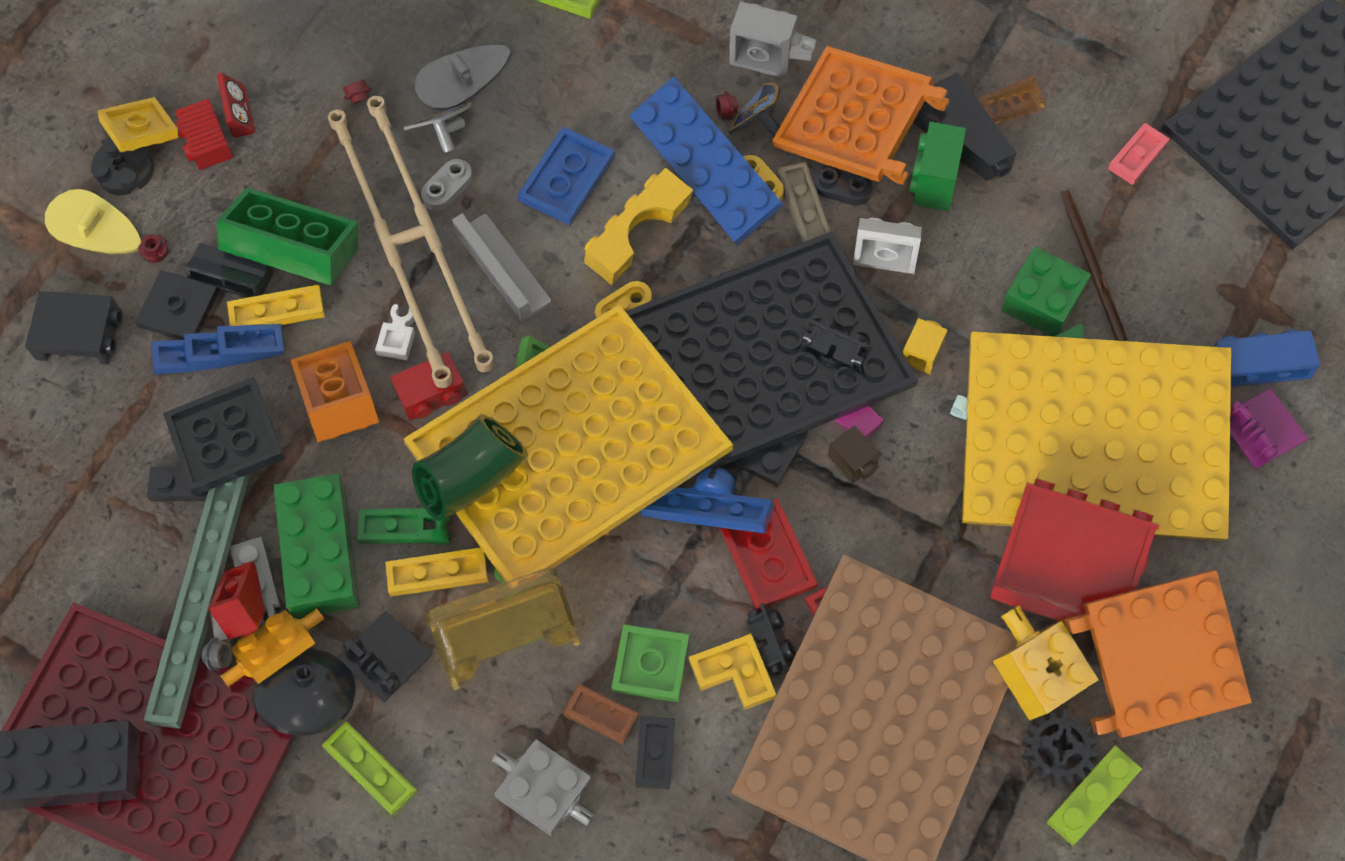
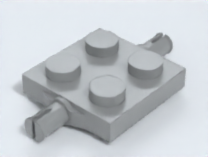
(543, 787)

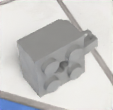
(767, 40)

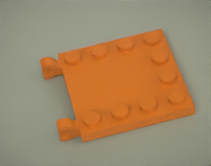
(856, 114)
(1164, 654)

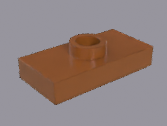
(601, 714)

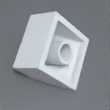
(887, 245)

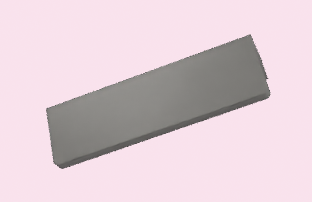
(502, 266)

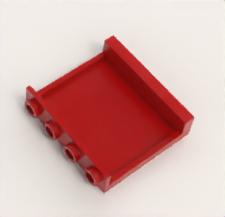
(1070, 552)

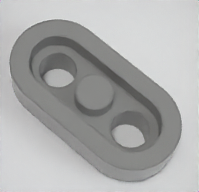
(449, 184)

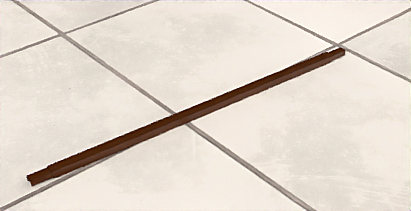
(1094, 267)

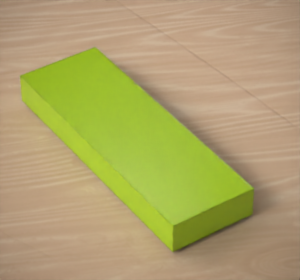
(369, 768)

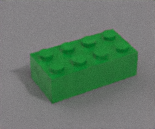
(287, 235)
(316, 546)

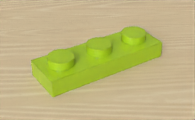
(1094, 795)

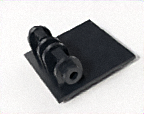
(384, 656)

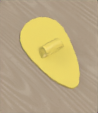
(90, 223)

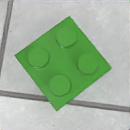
(650, 663)

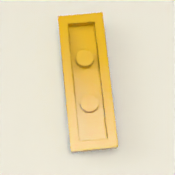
(278, 307)
(436, 571)

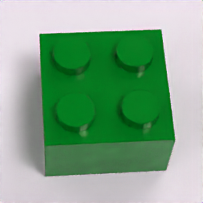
(937, 166)
(1045, 292)

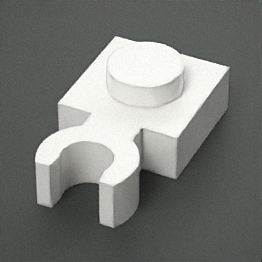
(396, 338)

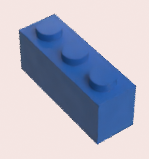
(1271, 357)

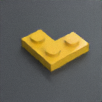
(738, 662)

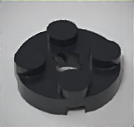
(120, 182)

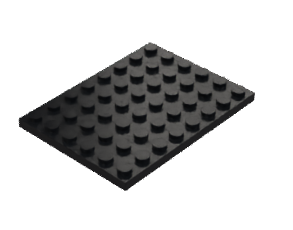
(1278, 127)
(744, 351)

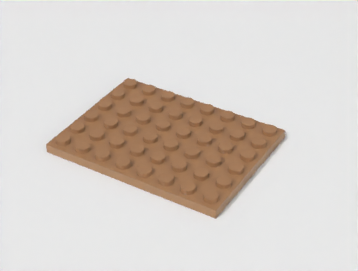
(879, 718)

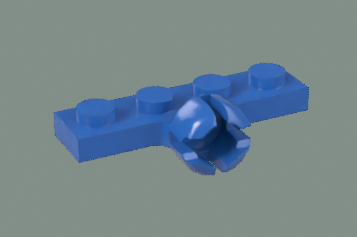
(712, 504)

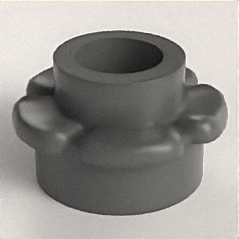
(216, 654)

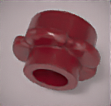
(356, 91)
(726, 105)
(157, 253)

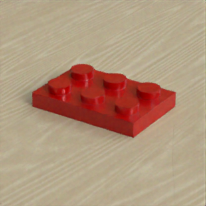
(771, 561)

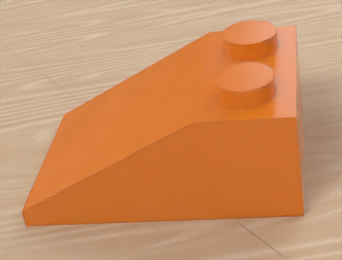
(334, 391)

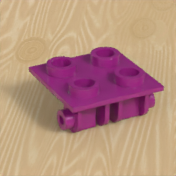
(1264, 428)

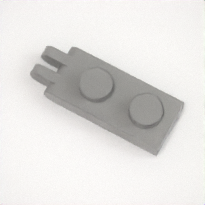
(256, 551)

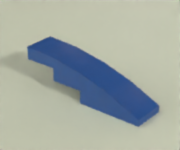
(216, 350)

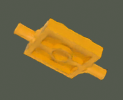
(271, 646)

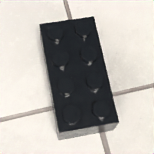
(69, 765)

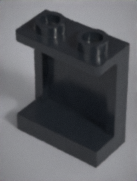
(74, 326)

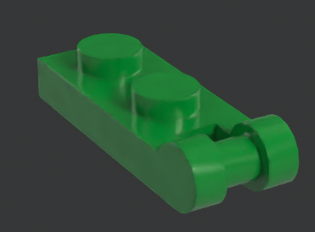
(400, 527)

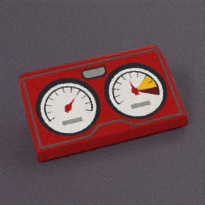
(236, 106)

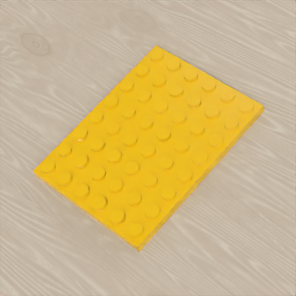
(1103, 420)
(602, 441)

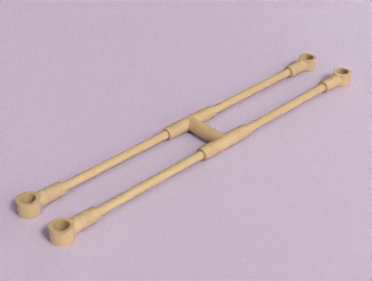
(390, 242)

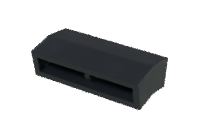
(228, 271)

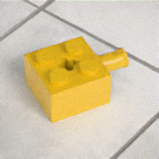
(1043, 666)

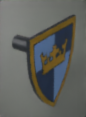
(760, 106)

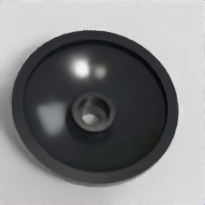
(306, 704)

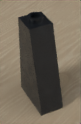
(984, 145)

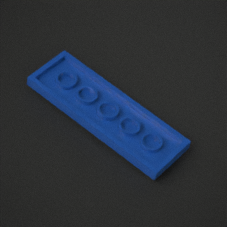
(706, 160)

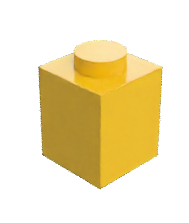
(924, 345)

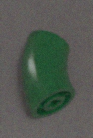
(466, 467)

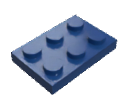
(566, 175)

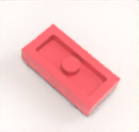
(1138, 153)

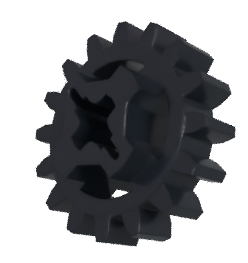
(1074, 750)

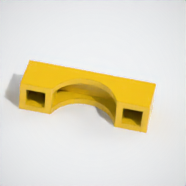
(661, 199)

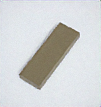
(803, 201)

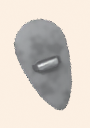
(460, 76)

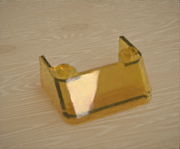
(501, 621)

